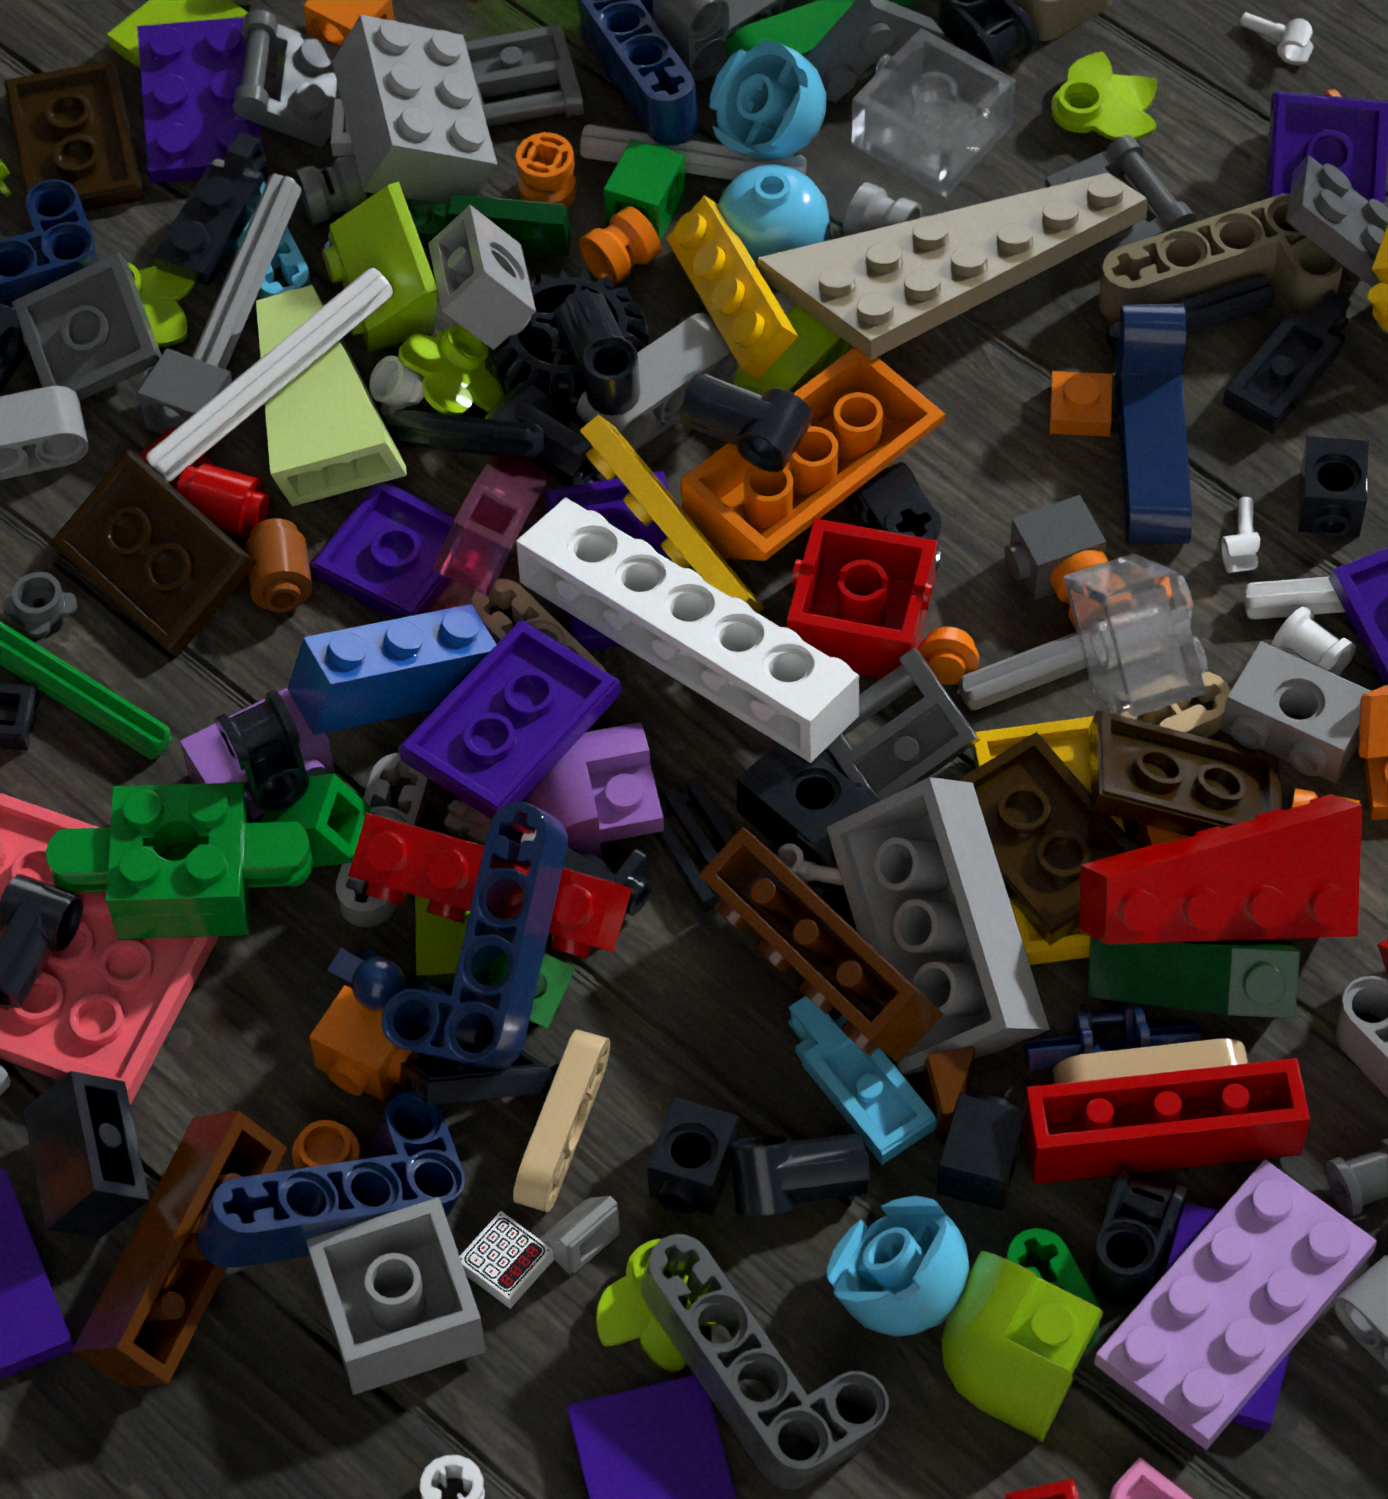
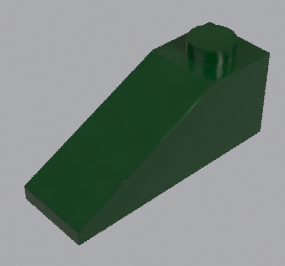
(1199, 975)

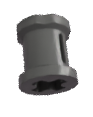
(1359, 1179)

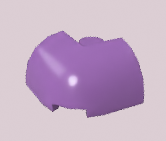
(602, 789)

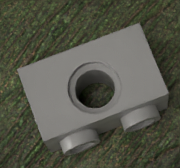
(482, 278)
(1284, 685)

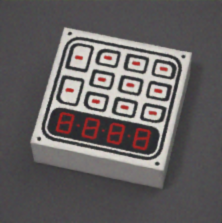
(506, 1259)

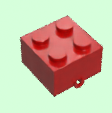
(862, 594)

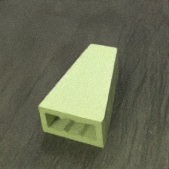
(324, 422)

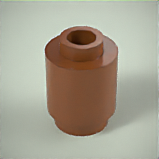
(282, 570)

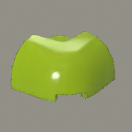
(1015, 1343)

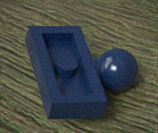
(376, 980)

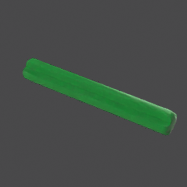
(83, 694)

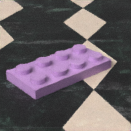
(1235, 1304)

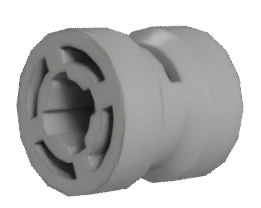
(873, 210)

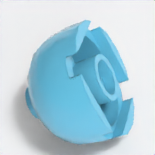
(768, 102)
(775, 210)
(902, 1268)

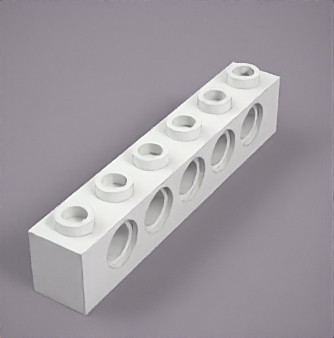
(689, 629)

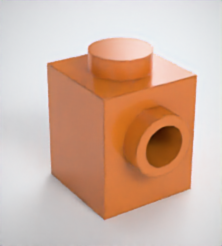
(355, 1050)

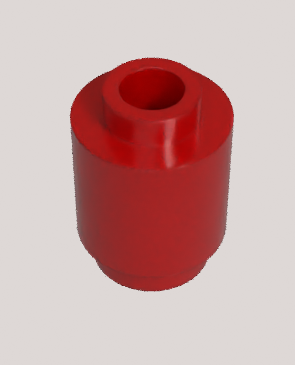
(226, 497)

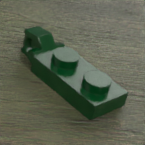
(537, 226)

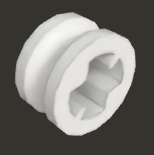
(451, 1467)

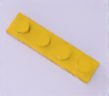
(731, 288)
(653, 502)

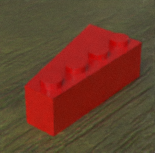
(1246, 881)

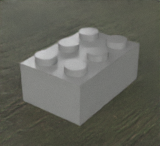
(413, 110)

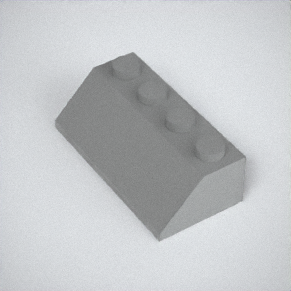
(941, 915)

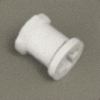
(1313, 643)

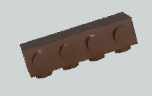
(825, 949)
(162, 1277)

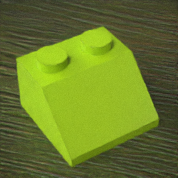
(385, 238)

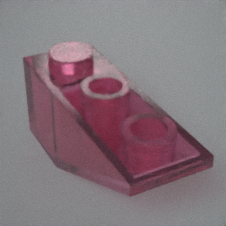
(491, 522)

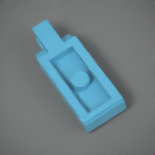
(861, 1087)

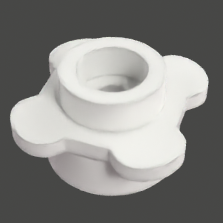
(395, 385)

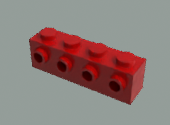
(445, 869)
(1165, 1120)

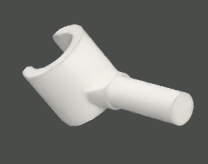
(1293, 38)
(1240, 549)
(806, 870)

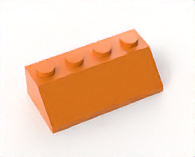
(858, 428)

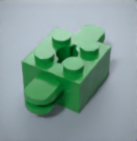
(184, 887)

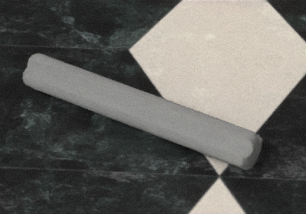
(701, 156)
(248, 271)
(1023, 671)

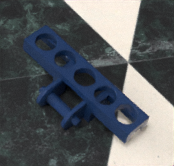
(1049, 1051)

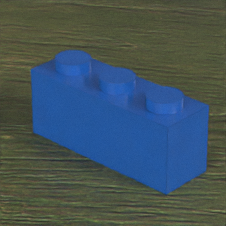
(386, 668)

